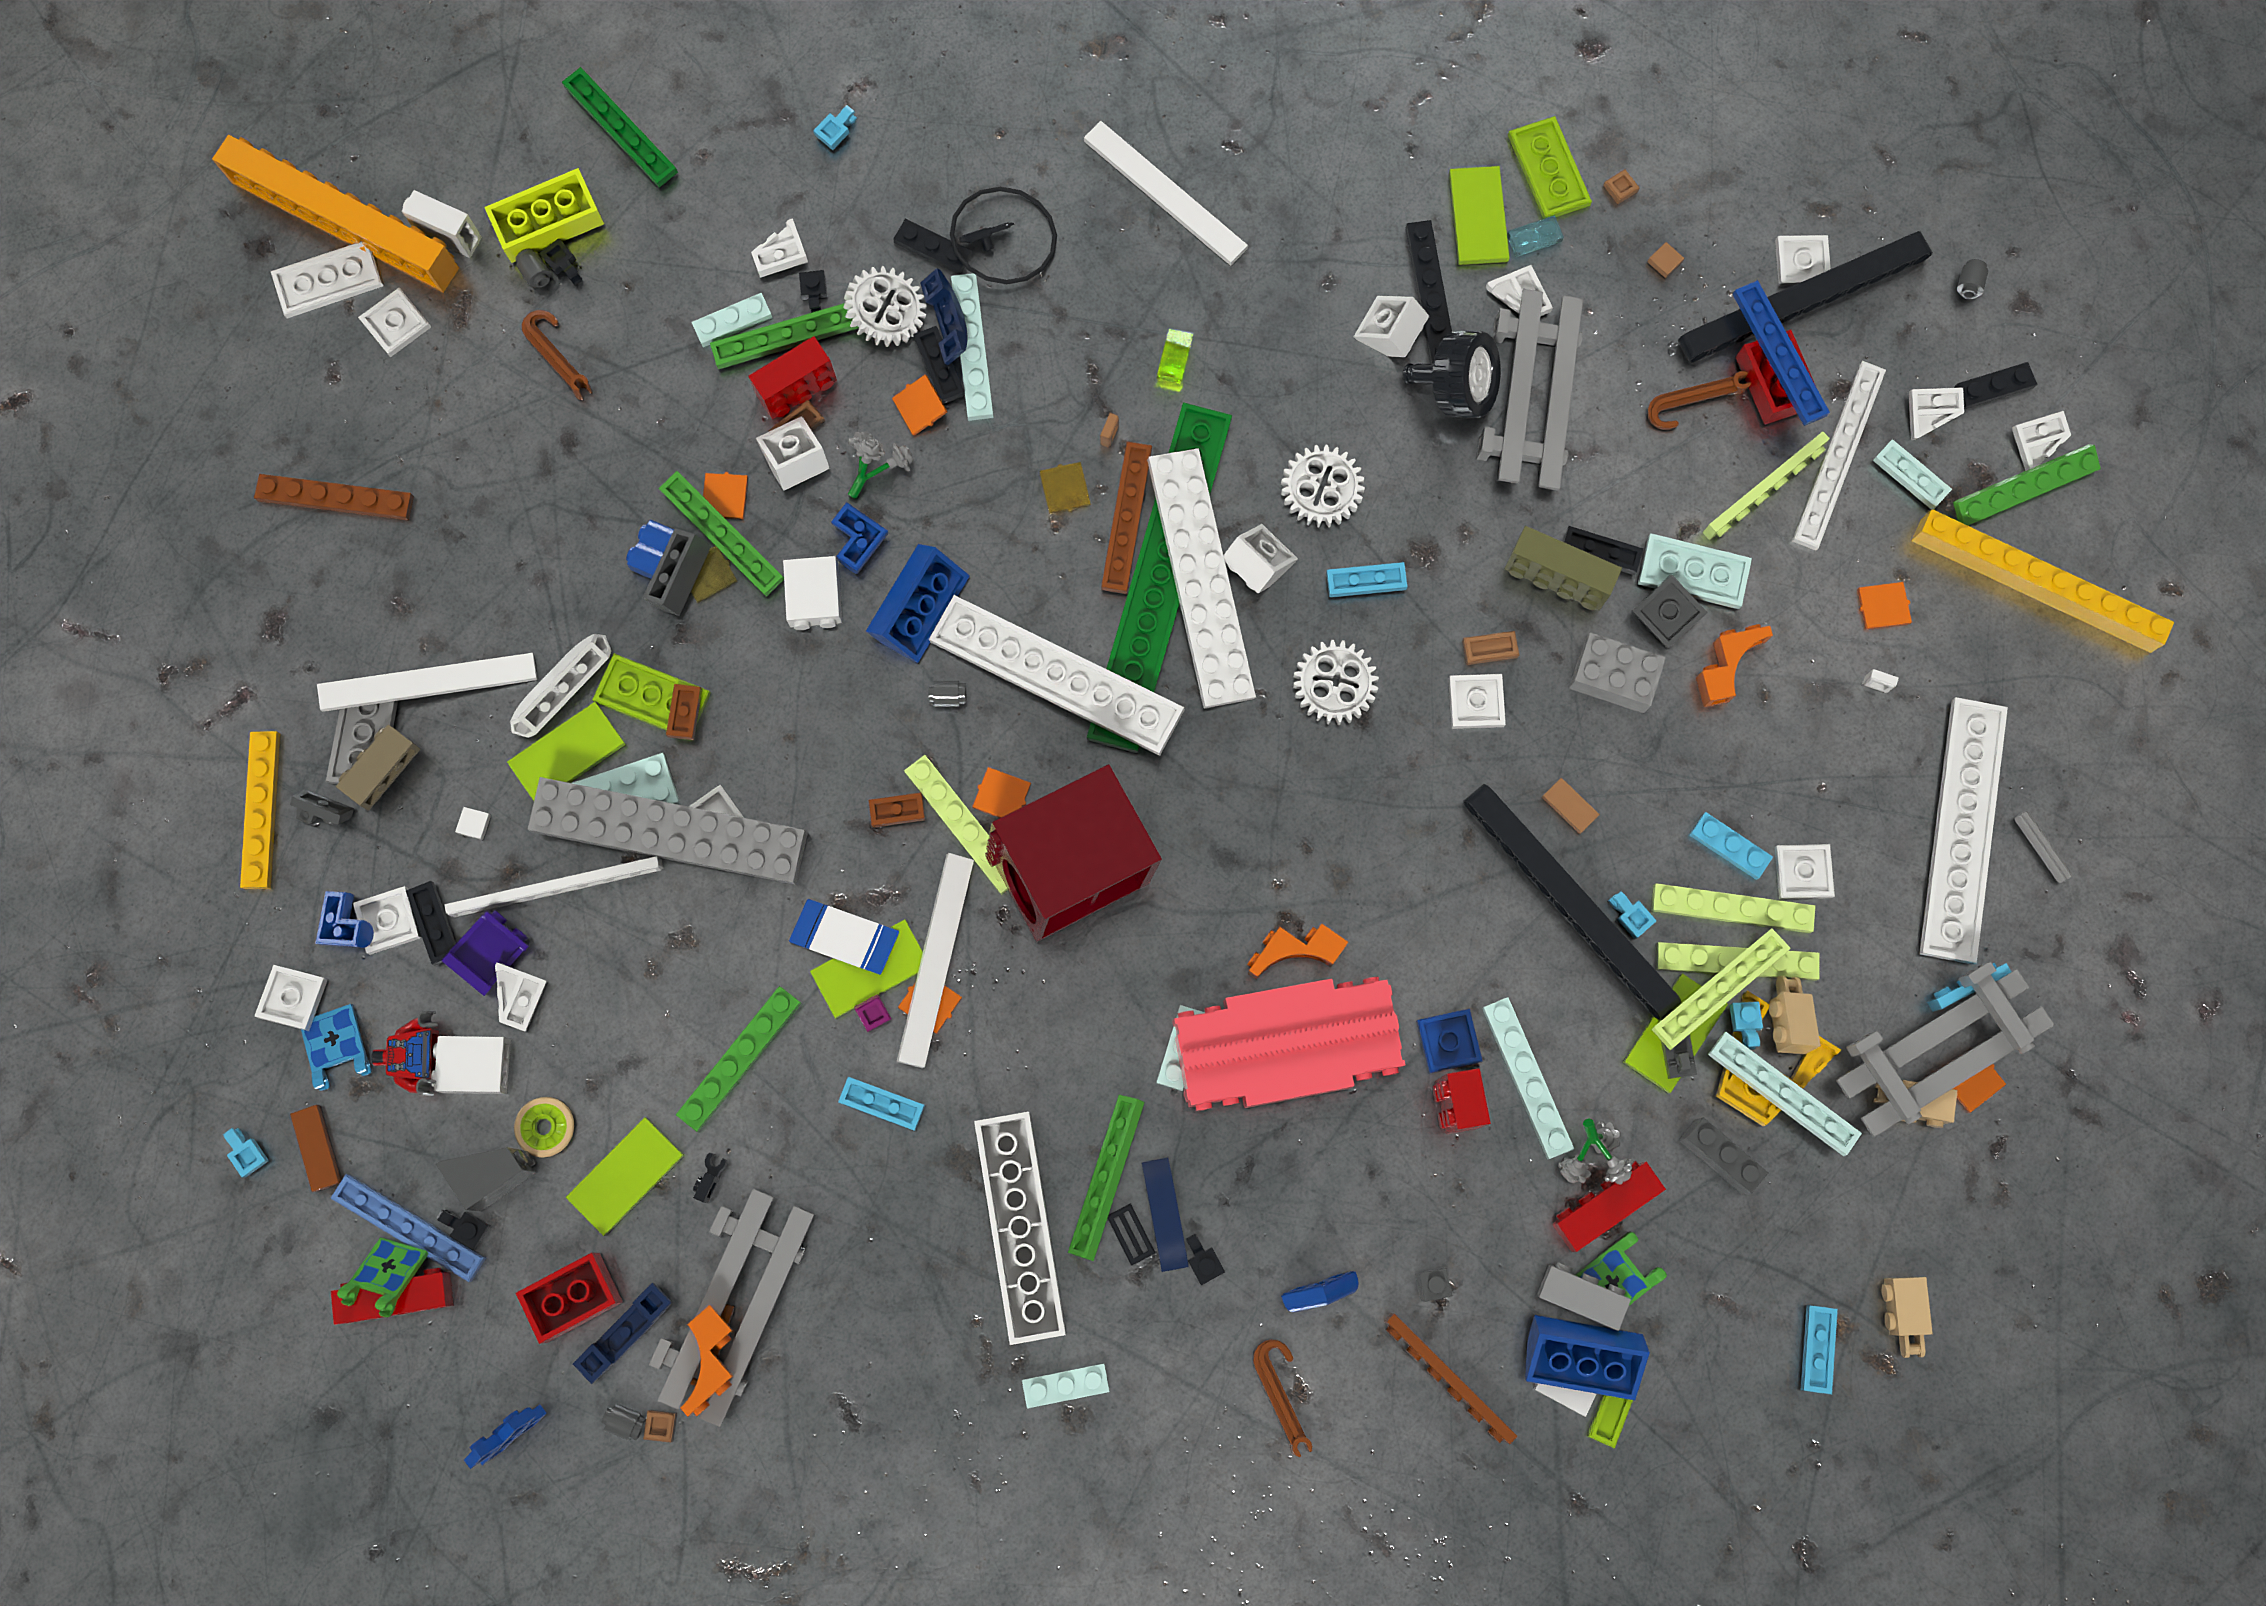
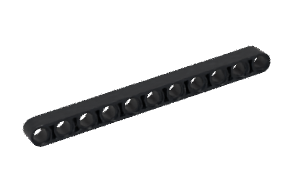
(1810, 294)
(1572, 902)

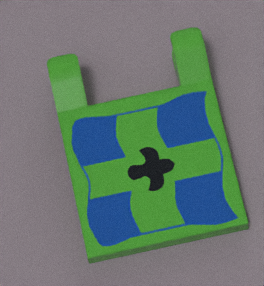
(1618, 1270)
(385, 1272)

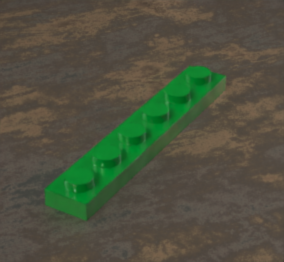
(619, 127)

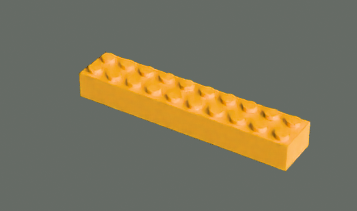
(336, 212)

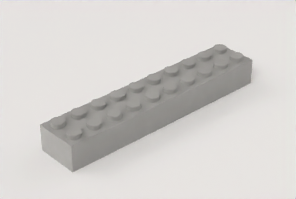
(667, 831)

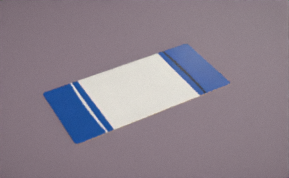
(844, 936)

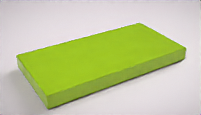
(1549, 168)
(1479, 215)
(640, 691)
(568, 750)
(849, 985)
(1647, 1053)
(625, 1176)

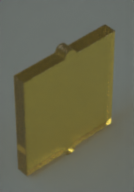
(1065, 488)
(713, 576)

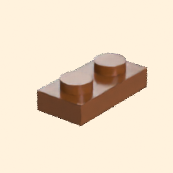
(684, 712)
(896, 810)

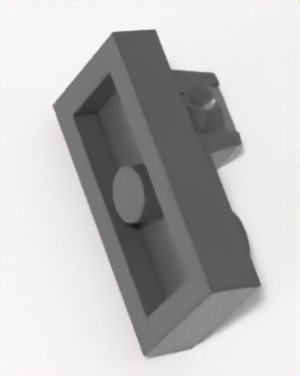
(313, 805)
(1680, 1059)

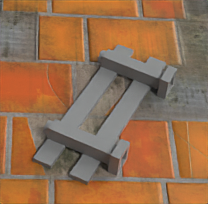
(1529, 332)
(1881, 1065)
(744, 1234)

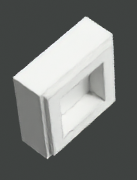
(1880, 681)
(473, 823)

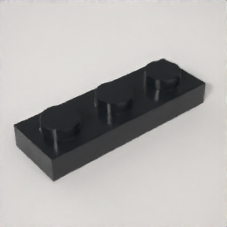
(931, 246)
(942, 376)
(1997, 385)
(1608, 549)
(431, 921)

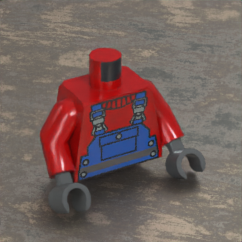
(410, 1054)

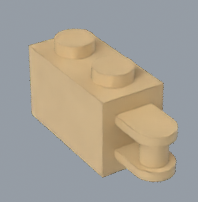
(1793, 1018)
(1935, 1113)
(1908, 1312)

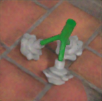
(871, 449)
(1604, 1139)

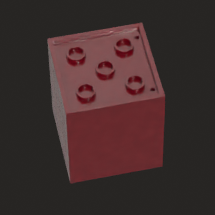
(1072, 852)

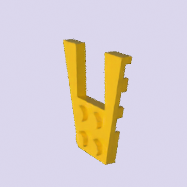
(1749, 1101)

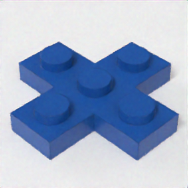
(513, 1426)

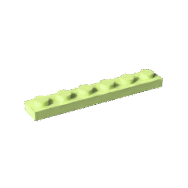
(1760, 492)
(954, 815)
(1733, 908)
(1715, 958)
(1721, 989)

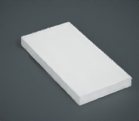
(326, 279)

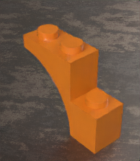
(1716, 681)
(1322, 946)
(714, 1377)

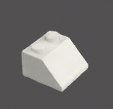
(1392, 325)
(793, 453)
(1259, 558)

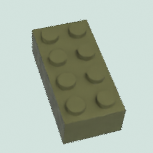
(1562, 569)

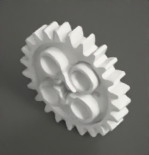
(863, 295)
(1300, 478)
(1339, 659)

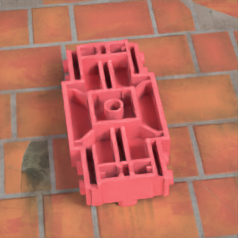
(1288, 1043)

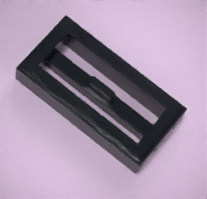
(1141, 1256)

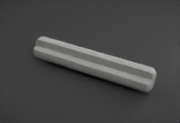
(2043, 847)

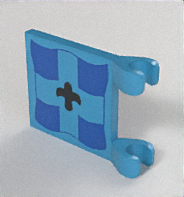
(332, 1041)

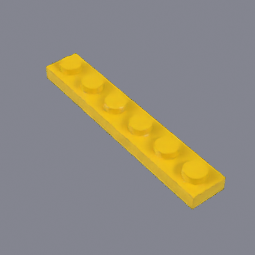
(260, 810)

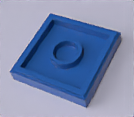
(1449, 1041)

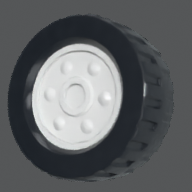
(1463, 374)

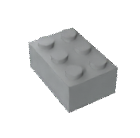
(1617, 673)

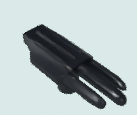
(984, 234)

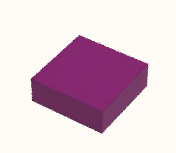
(872, 1012)

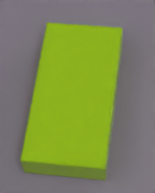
(1609, 1420)

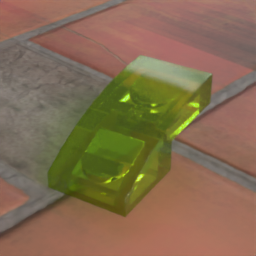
(1175, 356)

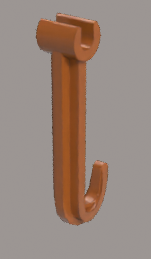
(550, 352)
(1693, 395)
(1277, 1394)

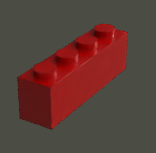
(1607, 1207)
(421, 1294)

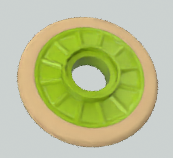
(561, 1127)

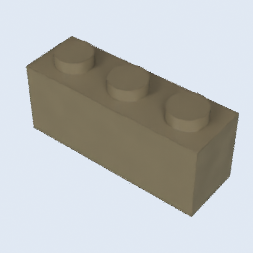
(377, 767)

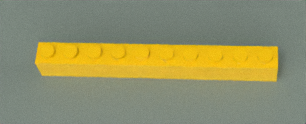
(2042, 581)

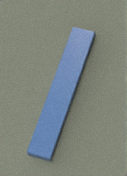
(408, 1227)

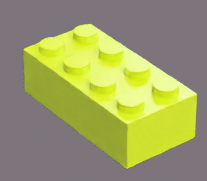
(544, 214)

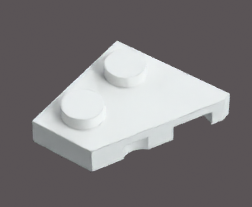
(780, 251)
(1510, 287)
(1933, 408)
(2040, 438)
(517, 996)

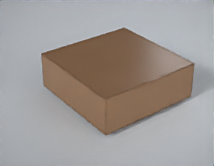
(1621, 186)
(1665, 260)
(1109, 430)
(660, 1426)

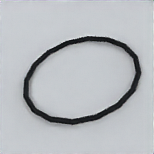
(993, 279)

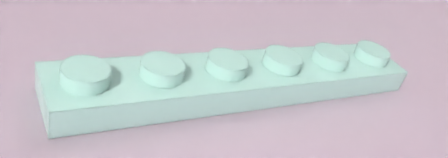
(974, 358)
(1528, 1078)
(1785, 1094)

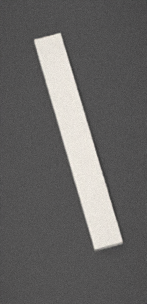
(1165, 193)
(1838, 455)
(426, 682)
(554, 887)
(935, 961)

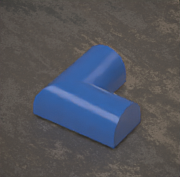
(865, 537)
(337, 927)
(1321, 1293)

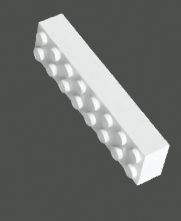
(1020, 1228)

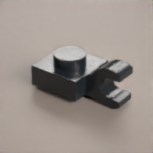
(560, 259)
(813, 288)
(706, 1185)
(467, 1229)
(1204, 1263)

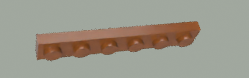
(333, 497)
(1126, 518)
(1457, 1387)

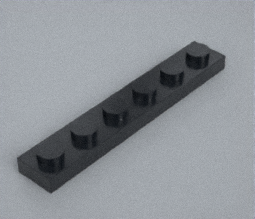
(1429, 283)

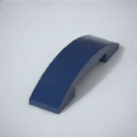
(949, 314)
(1165, 1214)
(623, 1333)

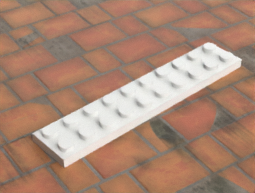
(1201, 578)
(1057, 675)
(1963, 831)

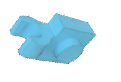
(834, 130)
(1634, 917)
(1747, 1020)
(246, 1154)

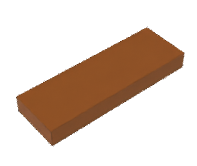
(315, 1148)

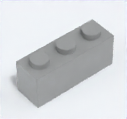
(1584, 1295)

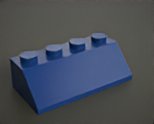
(917, 602)
(1585, 1357)

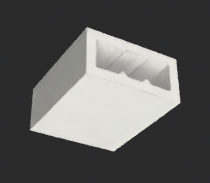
(442, 222)
(812, 592)
(471, 1065)

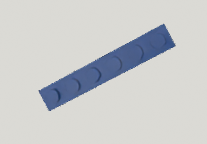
(1781, 353)

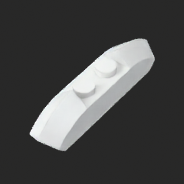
(560, 685)

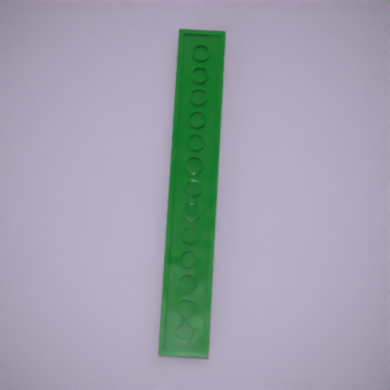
(1153, 593)

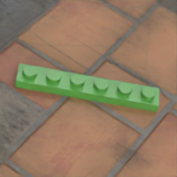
(780, 336)
(2027, 485)
(721, 533)
(738, 1059)
(1106, 1177)

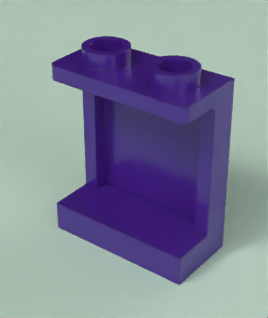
(482, 947)

